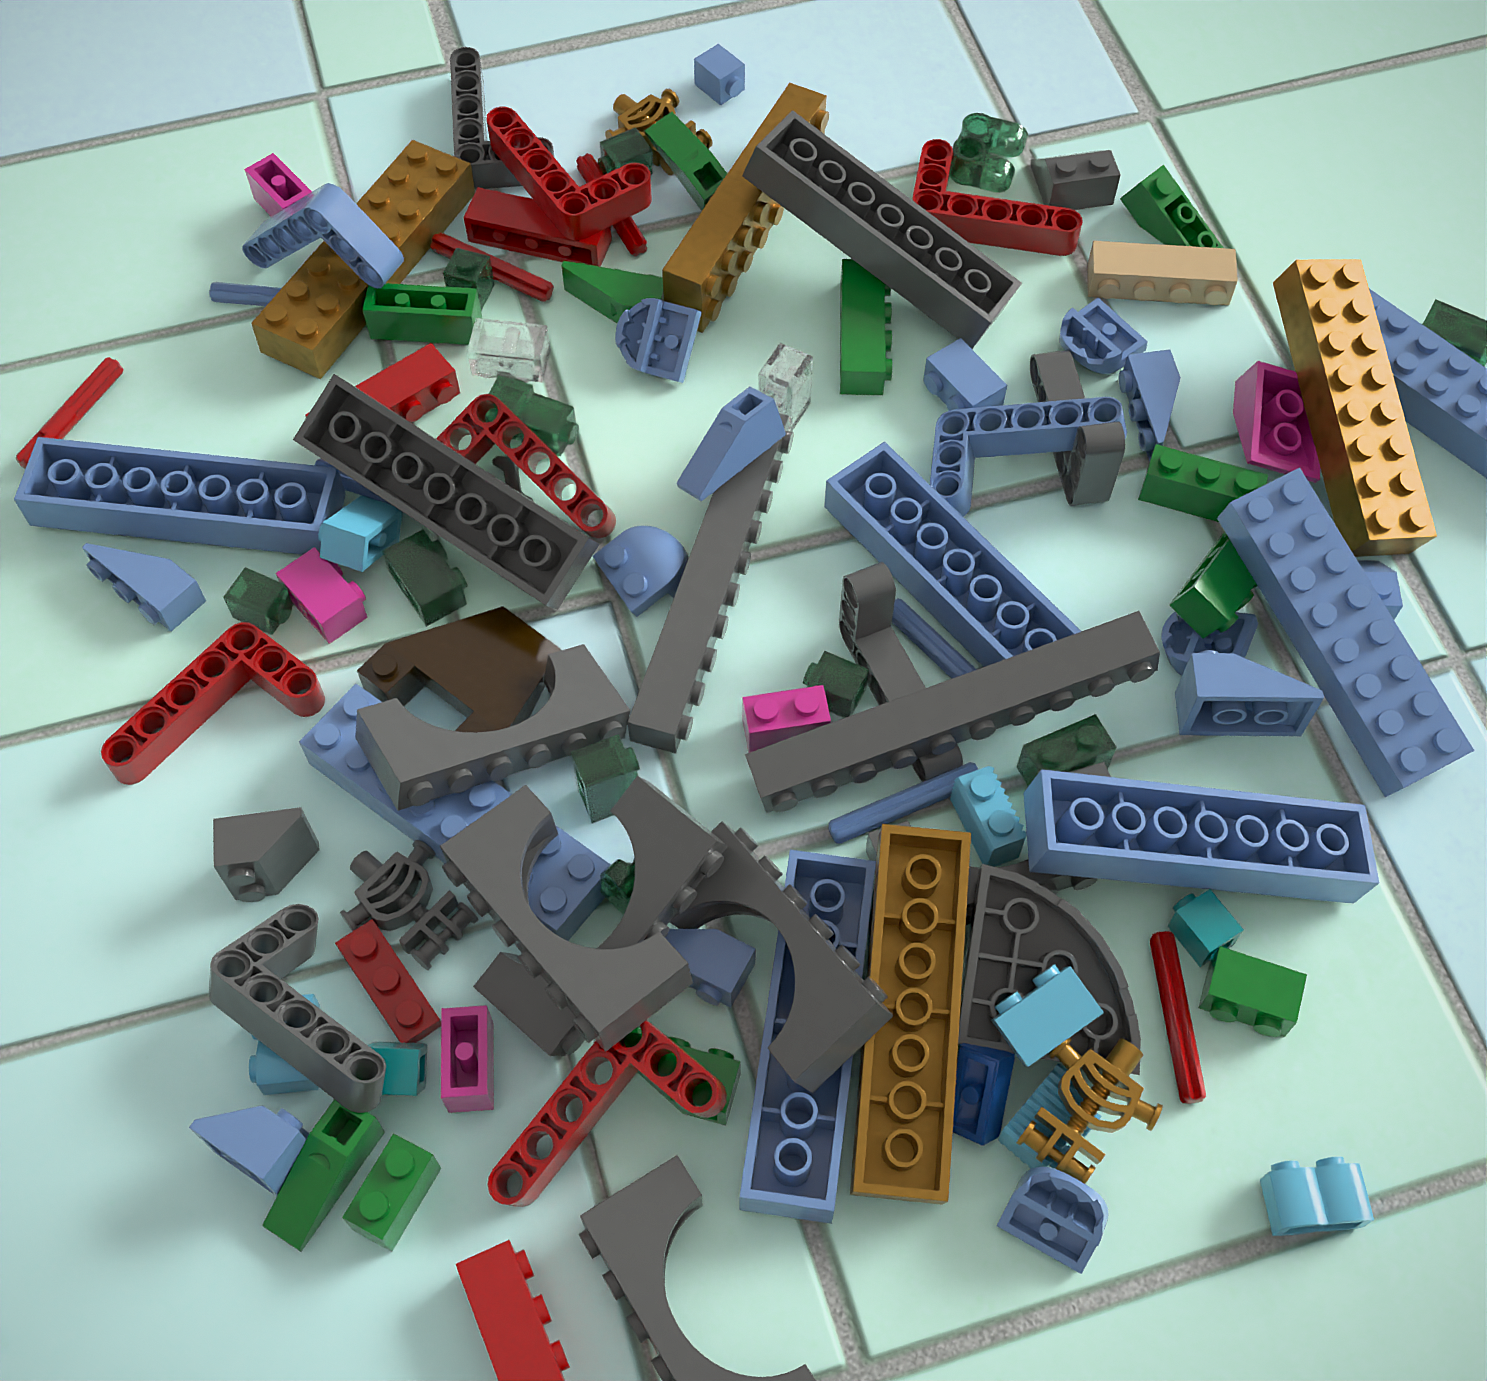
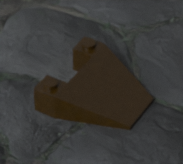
(479, 665)

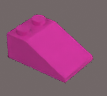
(1274, 421)

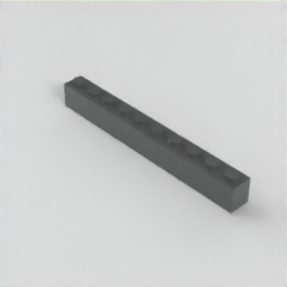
(701, 602)
(954, 712)

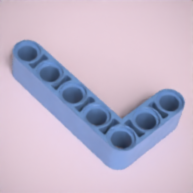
(339, 222)
(1007, 431)

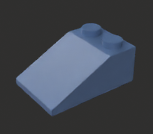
(1241, 698)

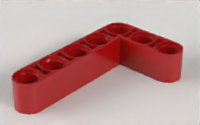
(572, 209)
(992, 219)
(526, 457)
(208, 696)
(596, 1100)

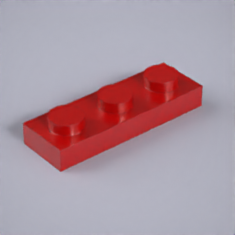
(388, 983)

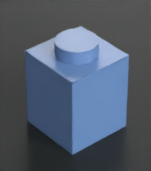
(719, 74)

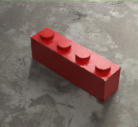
(524, 228)
(414, 384)
(510, 1315)

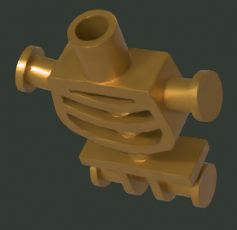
(647, 113)
(1105, 1077)

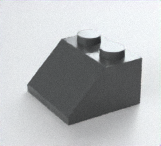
(1077, 179)
(262, 851)

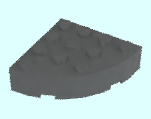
(1018, 935)

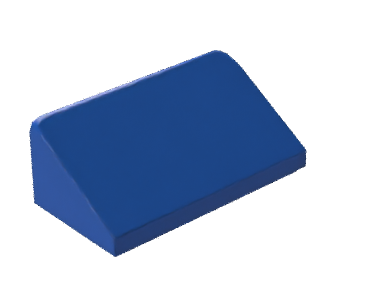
(981, 1092)

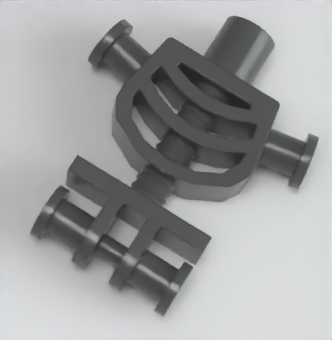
(392, 888)

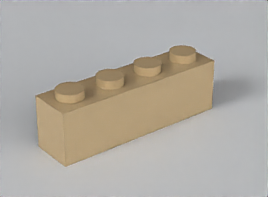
(1162, 273)

